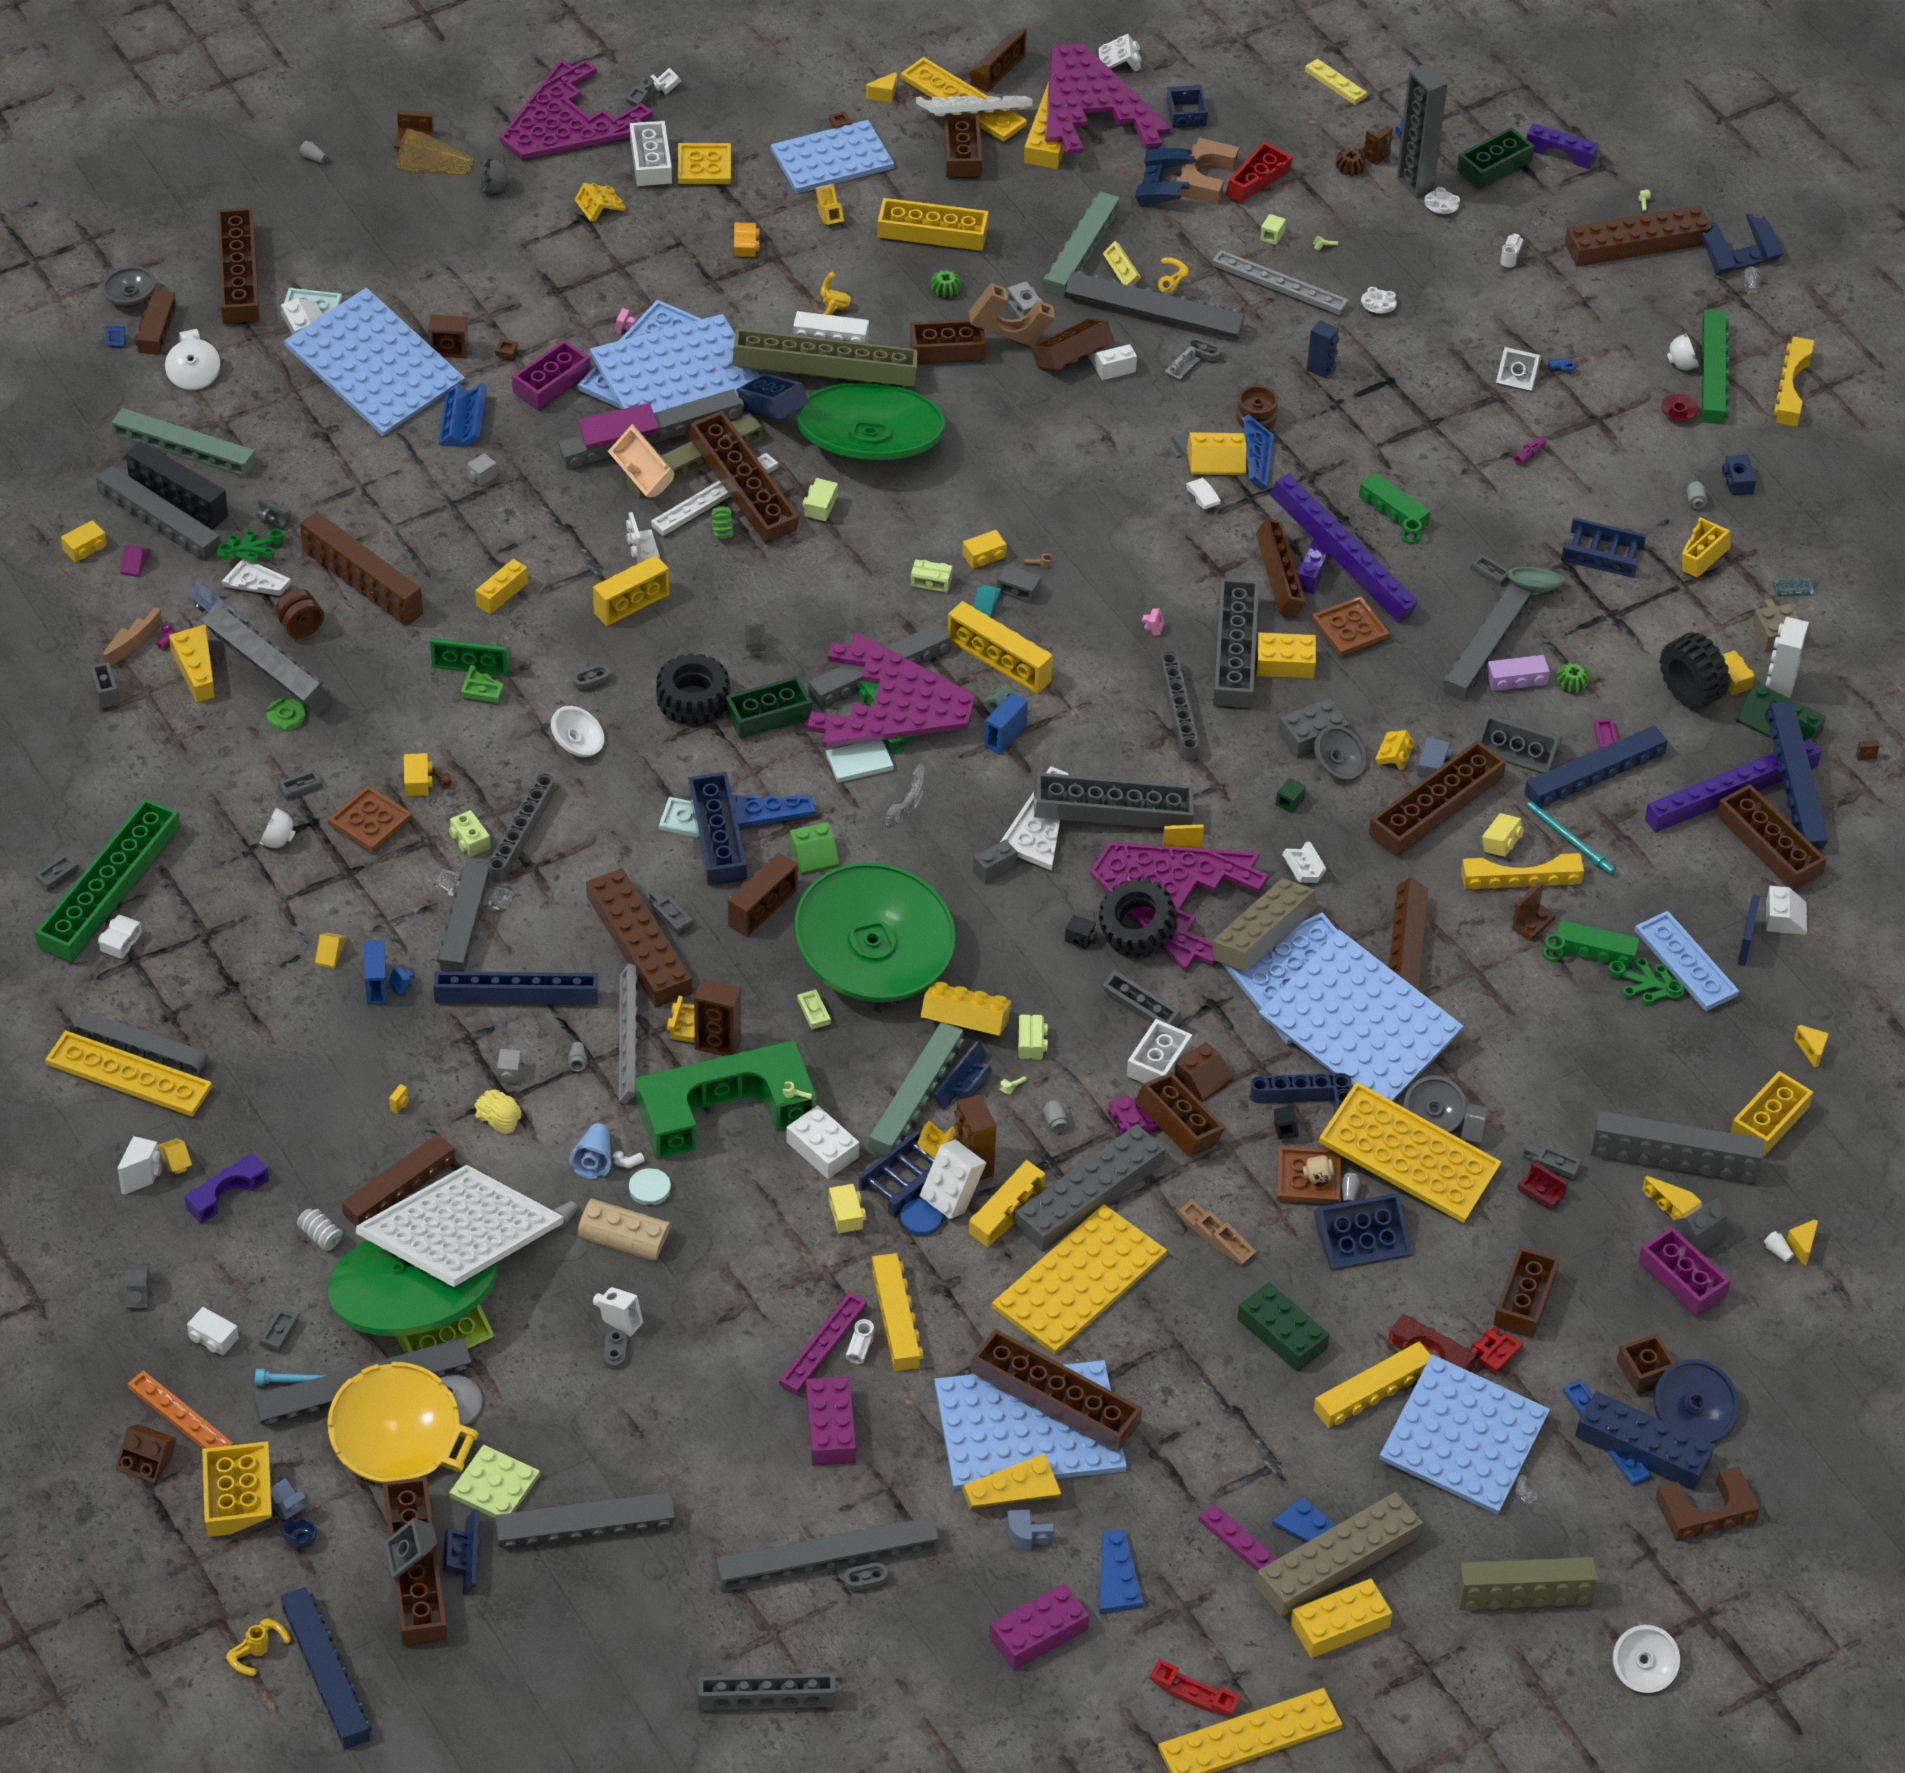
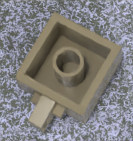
(1767, 622)

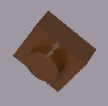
(839, 120)
(506, 348)
(1867, 750)

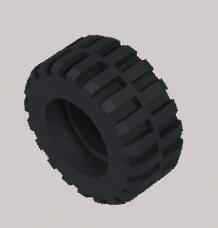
(1694, 670)
(692, 671)
(1134, 895)

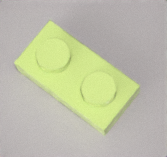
(813, 1009)

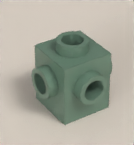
(997, 696)

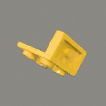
(594, 198)
(1184, 836)

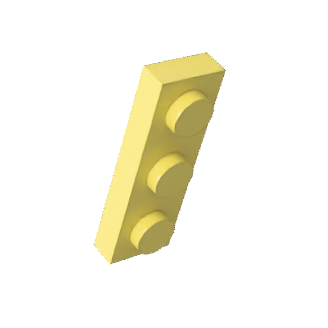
(1121, 264)

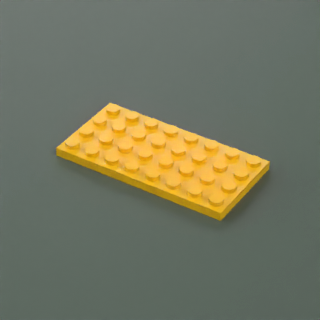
(1409, 1152)
(1079, 1279)

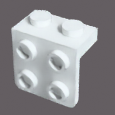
(1119, 51)

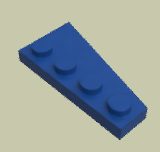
(1259, 451)
(1118, 1576)

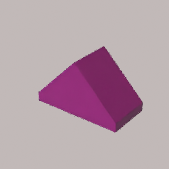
(134, 560)

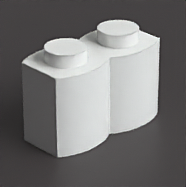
(120, 936)

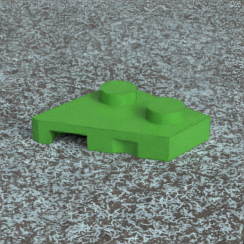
(481, 687)

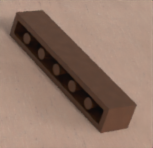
(1280, 567)
(399, 1180)

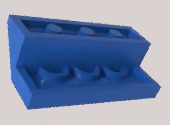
(462, 416)

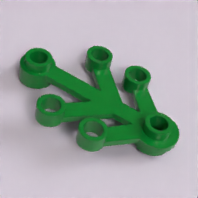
(233, 549)
(1668, 988)

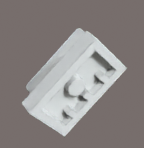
(642, 542)

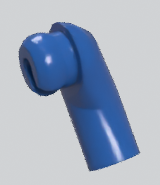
(1563, 364)

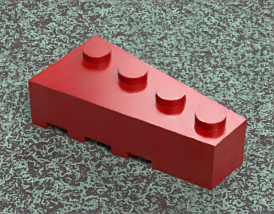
(1258, 171)

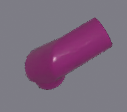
(167, 630)

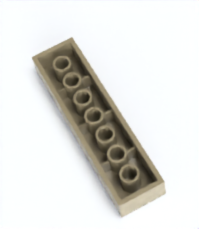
(1338, 1554)

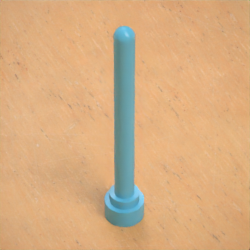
(264, 1377)

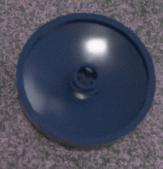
(1697, 1399)

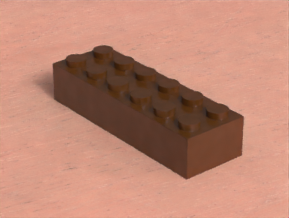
(1771, 837)

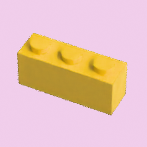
(501, 586)

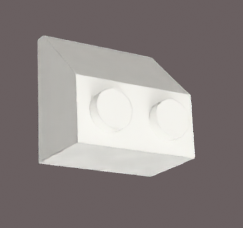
(300, 313)
(1114, 361)
(1518, 368)
(1785, 911)
(139, 1165)

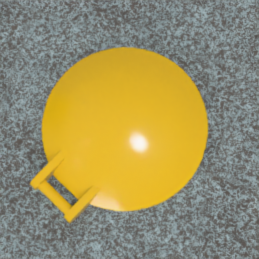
(396, 1424)

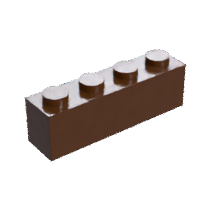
(155, 322)

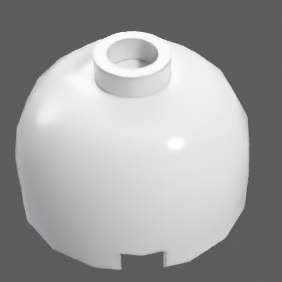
(1682, 353)
(278, 830)

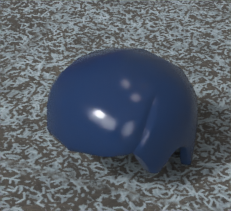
(299, 1533)

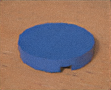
(920, 1217)

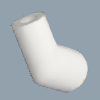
(627, 1162)

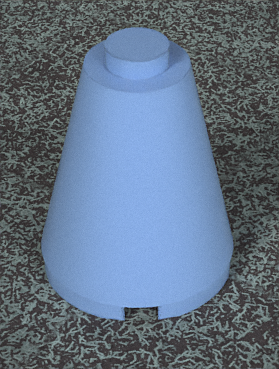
(592, 1153)

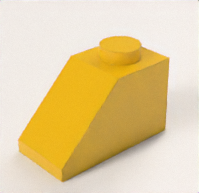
(175, 1155)

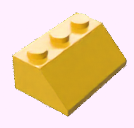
(1217, 453)

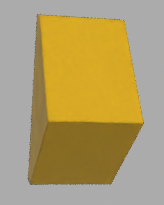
(882, 89)
(329, 949)
(1811, 1042)
(1801, 1240)

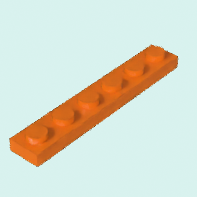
(177, 1412)

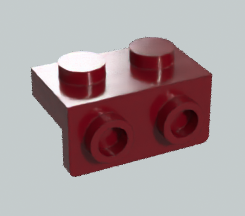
(1543, 1186)

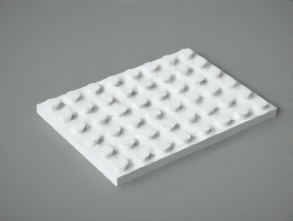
(459, 1225)

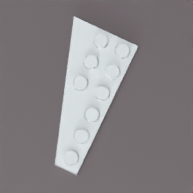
(972, 104)

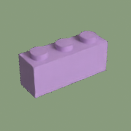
(1517, 673)

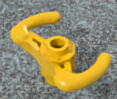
(1174, 283)
(832, 298)
(256, 1644)

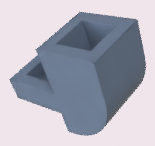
(285, 1499)
(1024, 1534)

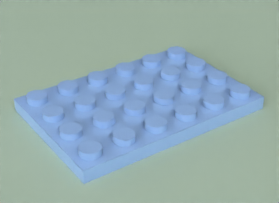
(832, 156)

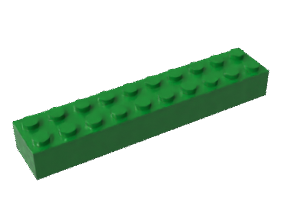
(107, 880)

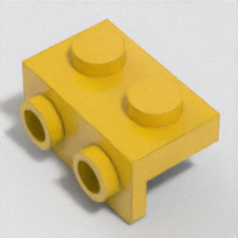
(1395, 749)
(682, 1022)
(933, 1137)

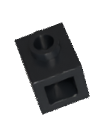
(1080, 932)
(1286, 1122)

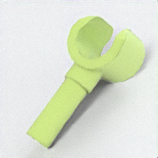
(1644, 195)
(1319, 242)
(1008, 1087)
(790, 1091)

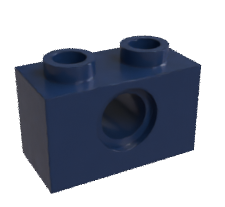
(1739, 474)

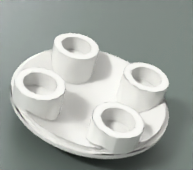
(1442, 201)
(1378, 300)

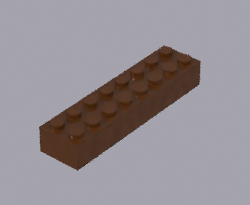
(1637, 235)
(237, 265)
(743, 477)
(361, 568)
(1437, 798)
(639, 937)
(1056, 1390)
(420, 1586)

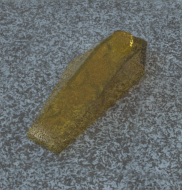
(426, 153)

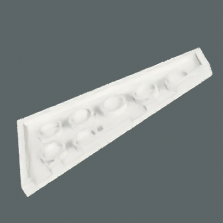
(1034, 837)

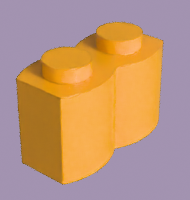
(745, 239)

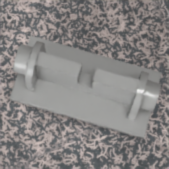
(1183, 363)

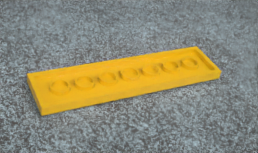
(940, 83)
(128, 1073)
(1252, 1735)

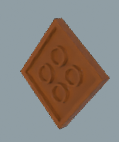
(1350, 626)
(370, 818)
(1292, 1182)

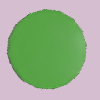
(285, 714)

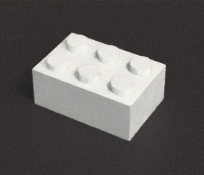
(1158, 1052)
(822, 1142)
(952, 1179)

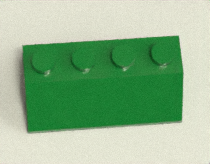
(461, 654)

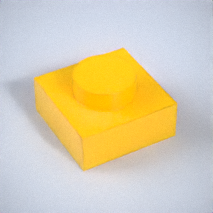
(398, 1099)

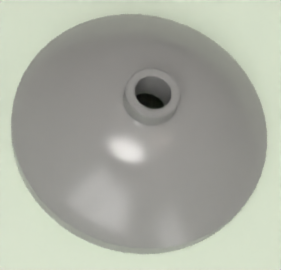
(466, 1395)

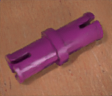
(1536, 444)

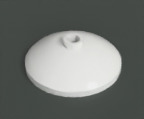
(196, 373)
(577, 731)
(1661, 1655)

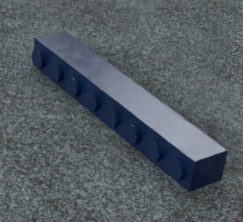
(1596, 767)
(1796, 773)
(516, 987)
(325, 1668)

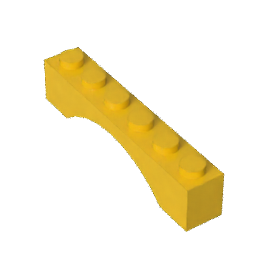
(1789, 402)
(1483, 874)

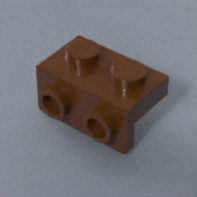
(1378, 145)

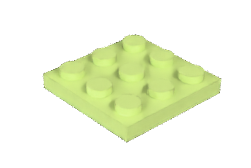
(494, 1483)

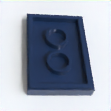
(1748, 930)

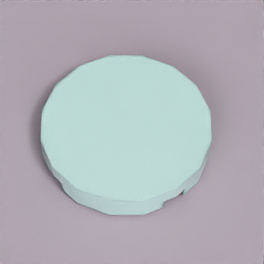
(649, 1186)

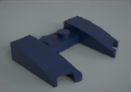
(1156, 161)
(1724, 260)

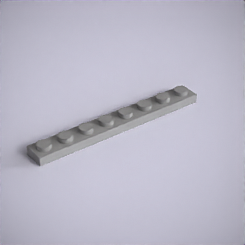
(1280, 282)
(627, 1034)

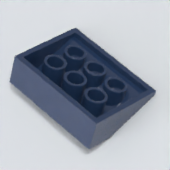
(1363, 1230)

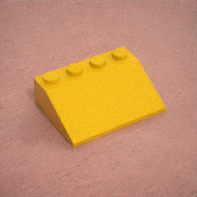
(236, 1487)

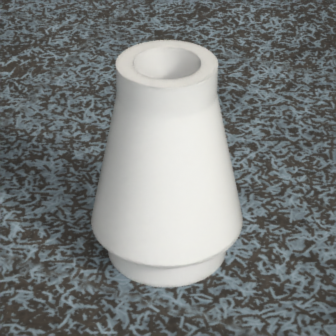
(1777, 1245)

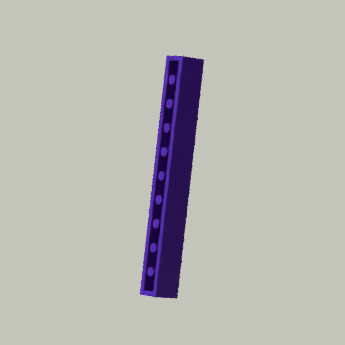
(1344, 548)
(1707, 794)

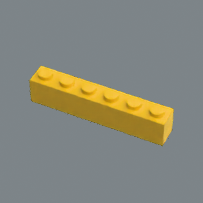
(895, 1312)
(1372, 1385)

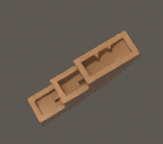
(129, 640)
(1216, 1233)

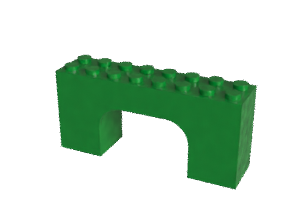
(672, 1095)

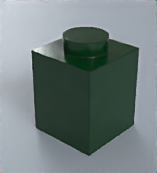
(1290, 795)

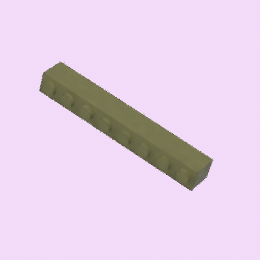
(688, 460)

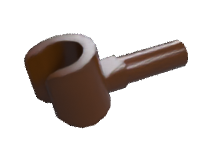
(444, 778)

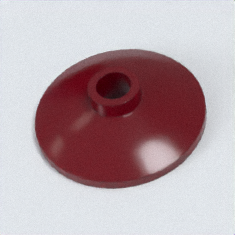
(1679, 407)

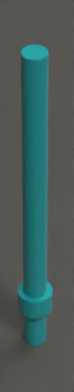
(1597, 859)

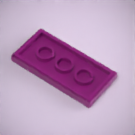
(610, 426)

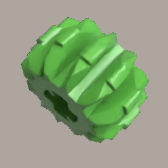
(945, 283)
(722, 522)
(1573, 677)

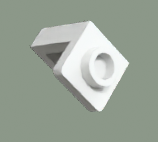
(666, 81)

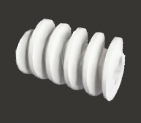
(319, 1229)

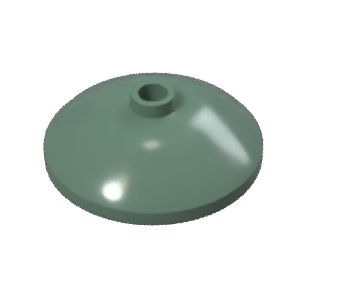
(1536, 579)

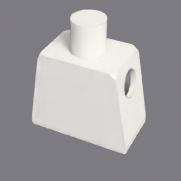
(620, 1310)

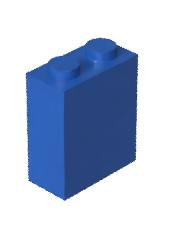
(1006, 723)
(375, 972)

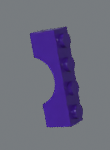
(1581, 151)
(1312, 566)
(246, 1174)

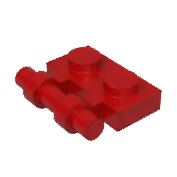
(1501, 1351)

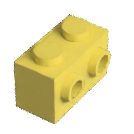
(1502, 835)
(846, 1208)

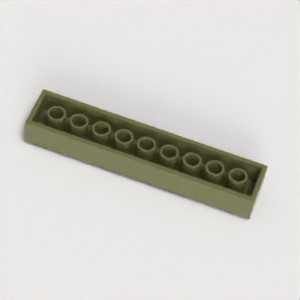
(824, 357)

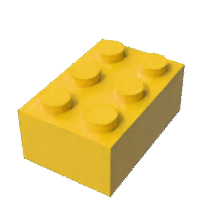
(1286, 655)

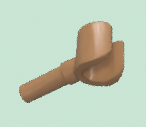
(1044, 561)

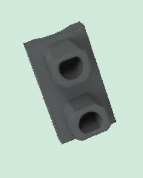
(272, 513)

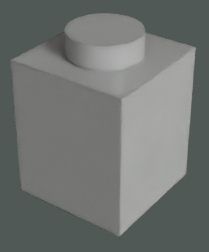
(482, 470)
(509, 1065)

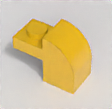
(827, 206)

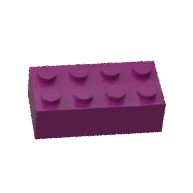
(551, 374)
(1684, 1271)
(830, 1421)
(1039, 1626)

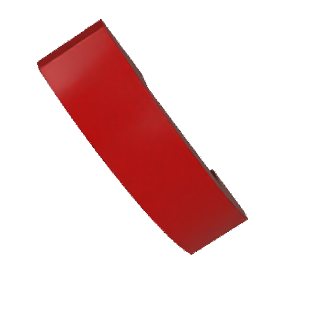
(1192, 1691)

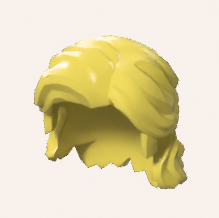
(498, 1110)

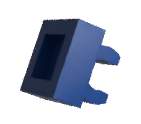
(115, 335)
(400, 979)

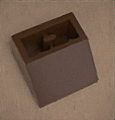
(145, 1452)

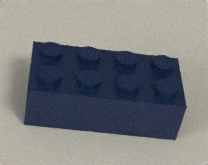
(773, 396)

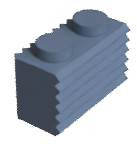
(1433, 756)

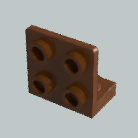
(413, 120)
(1530, 915)

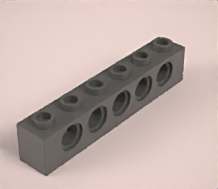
(766, 1691)

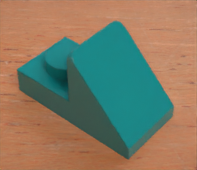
(986, 599)

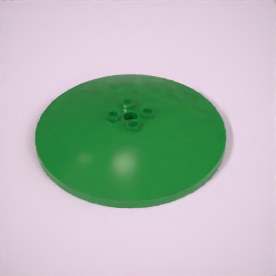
(871, 421)
(878, 903)
(389, 1298)

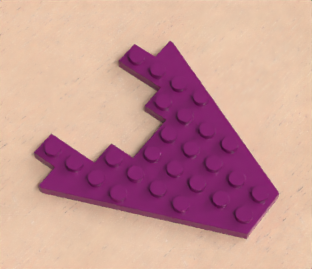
(1087, 85)
(555, 124)
(906, 702)
(1179, 873)

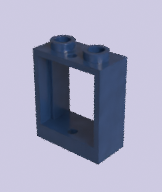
(1193, 94)

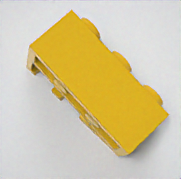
(1704, 547)

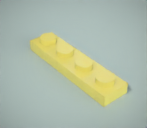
(1336, 81)

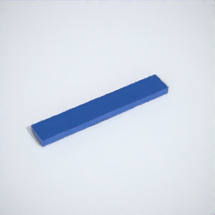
(1580, 1397)

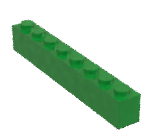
(1714, 367)

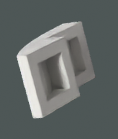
(1203, 493)

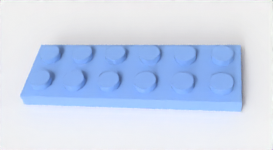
(1686, 961)

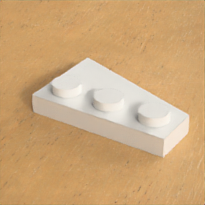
(256, 579)

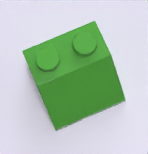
(814, 848)

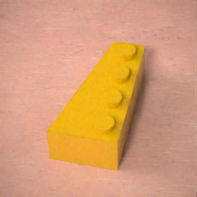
(193, 658)
(998, 1212)
(1019, 1483)

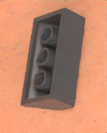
(1520, 743)

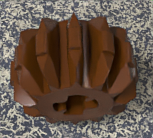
(1350, 161)

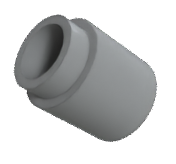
(1696, 495)
(1055, 1116)

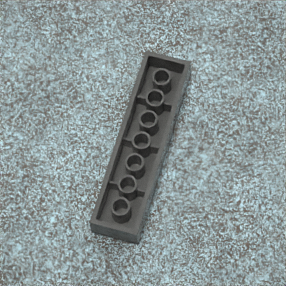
(1421, 130)
(1236, 643)
(268, 659)
(1112, 801)
(1677, 1147)
(1088, 1187)

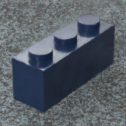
(1323, 349)

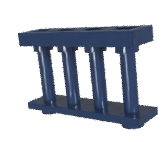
(1602, 560)
(910, 1189)

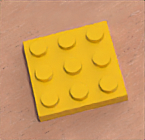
(704, 163)

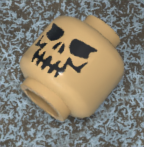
(1319, 1169)

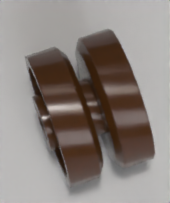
(1259, 403)
(299, 613)

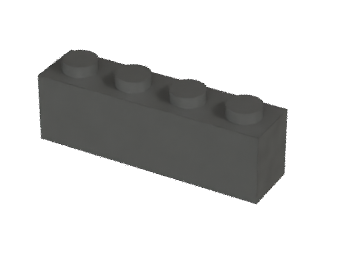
(1140, 1000)

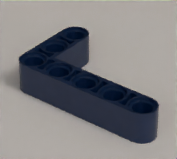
(1301, 1088)

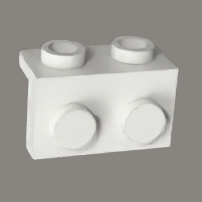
(1305, 863)

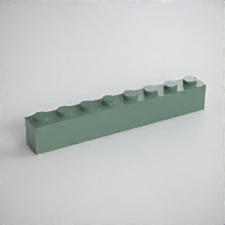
(1082, 243)
(184, 442)
(917, 1089)

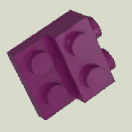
(1128, 1113)

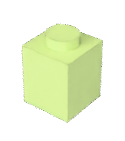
(1272, 229)

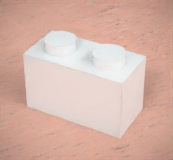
(212, 1331)

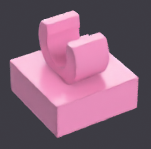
(623, 321)
(1154, 622)

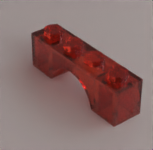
(1410, 1331)

